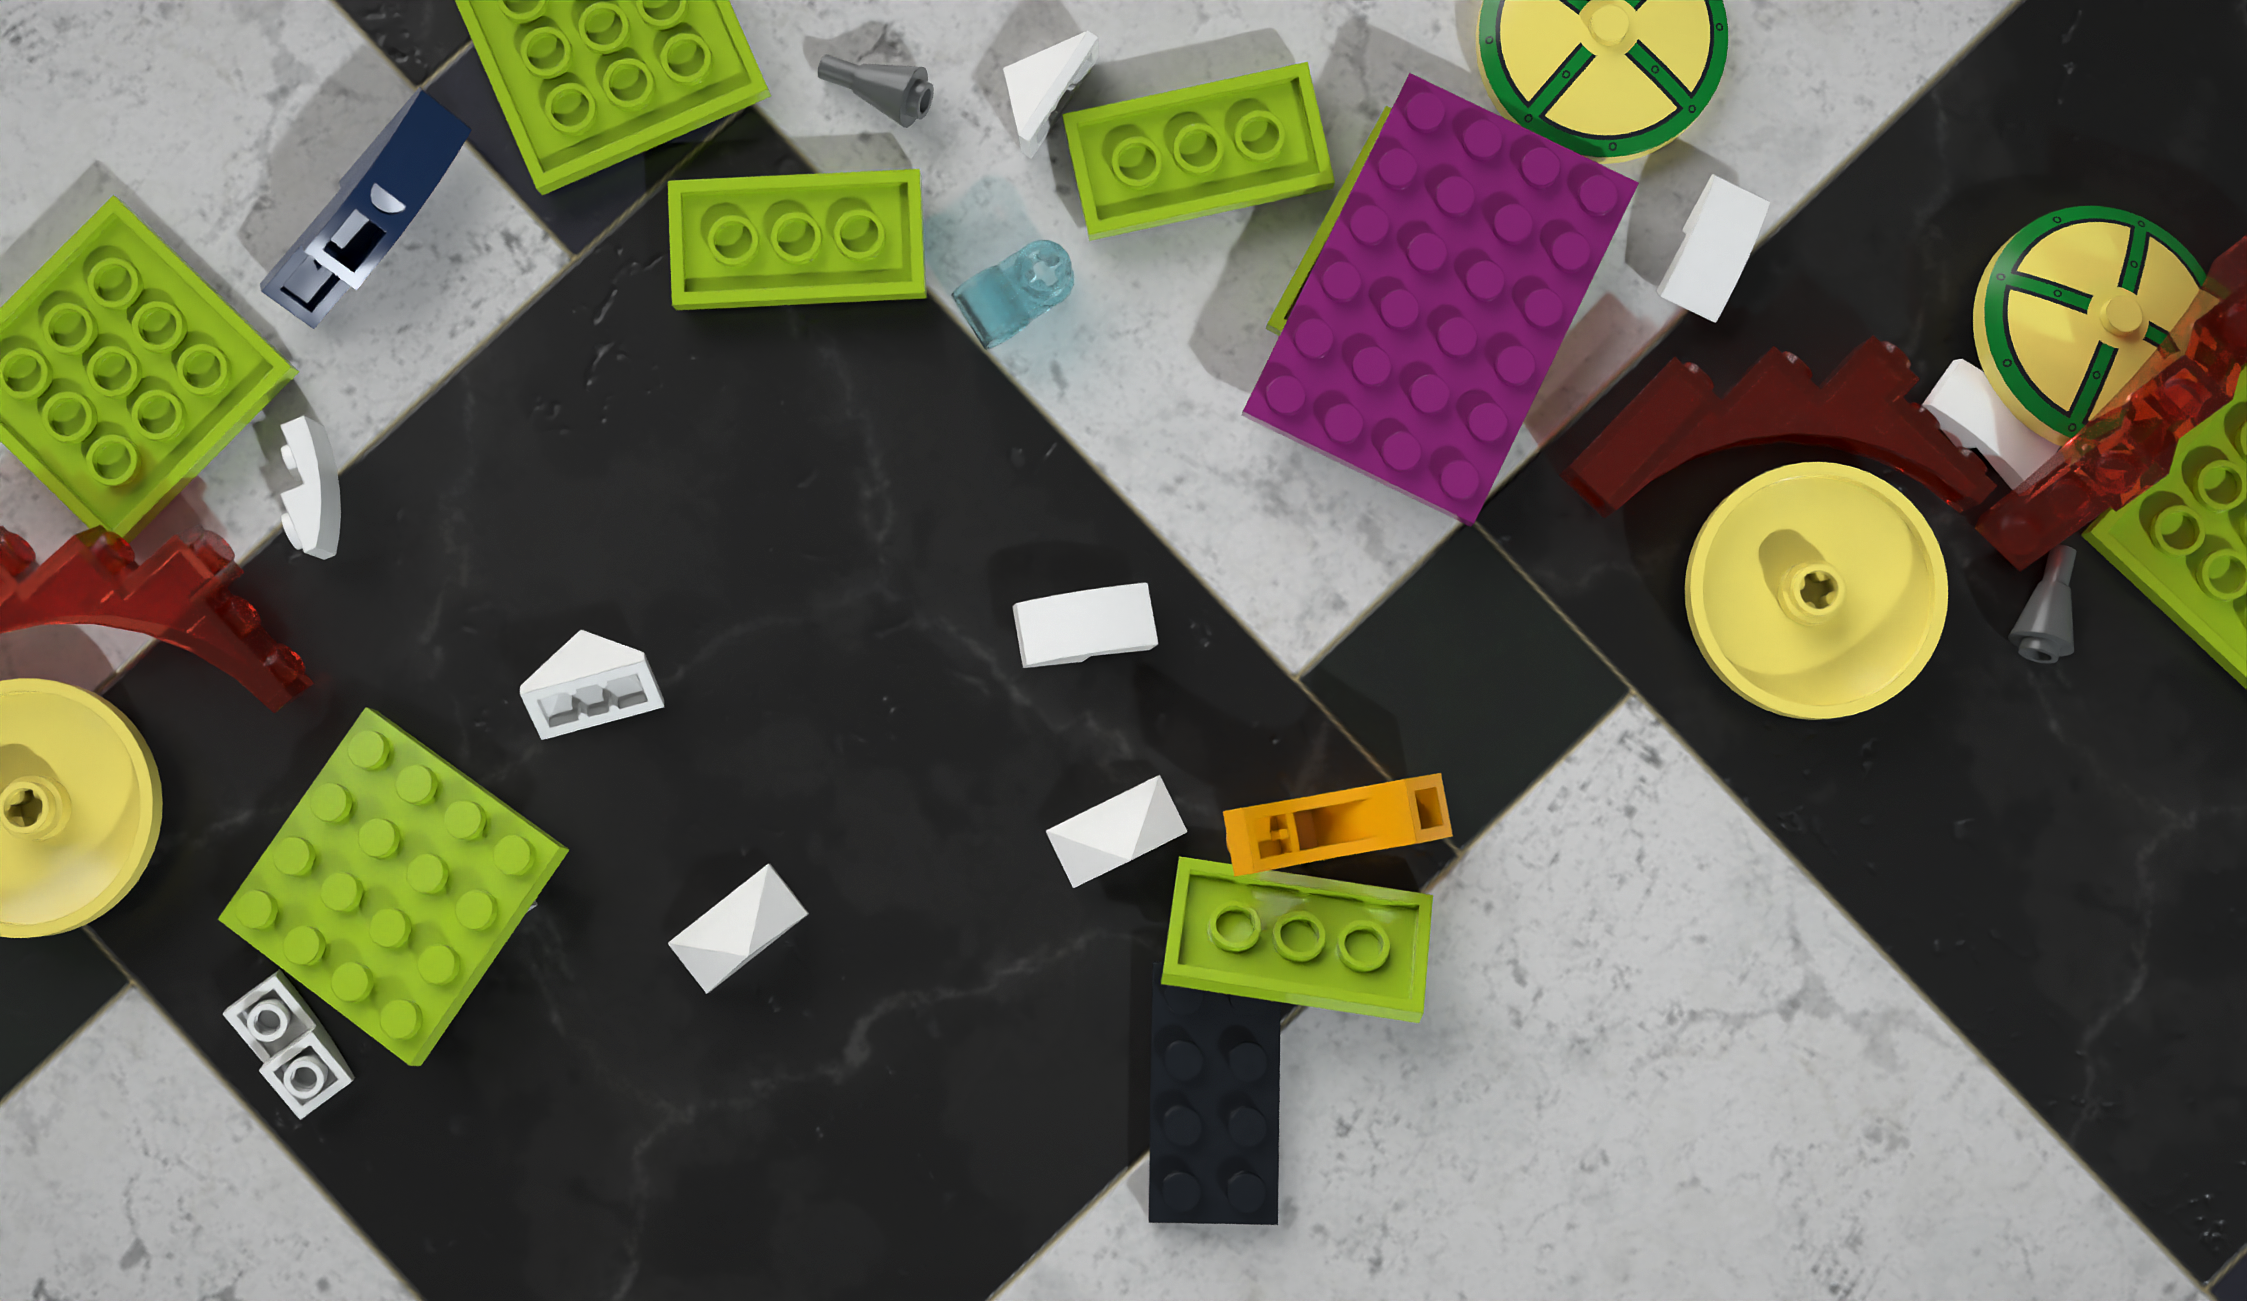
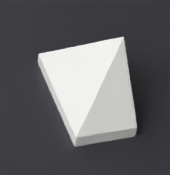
(1045, 85)
(589, 685)
(1116, 831)
(738, 928)

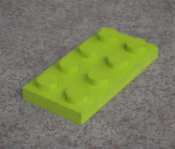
(1198, 151)
(797, 239)
(1299, 940)

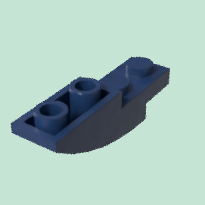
(369, 211)

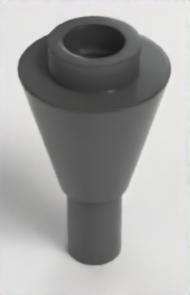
(892, 89)
(2046, 622)

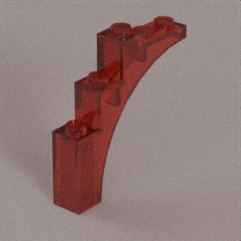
(1776, 402)
(2139, 429)
(171, 596)

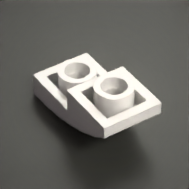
(1714, 249)
(1977, 417)
(316, 504)
(1085, 625)
(291, 1043)

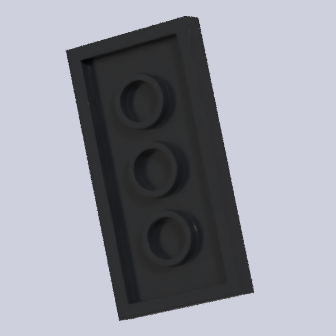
(1213, 1107)

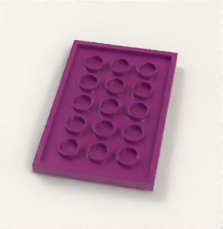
(1440, 299)

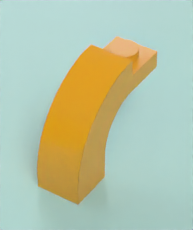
(1337, 824)

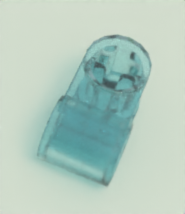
(1005, 301)

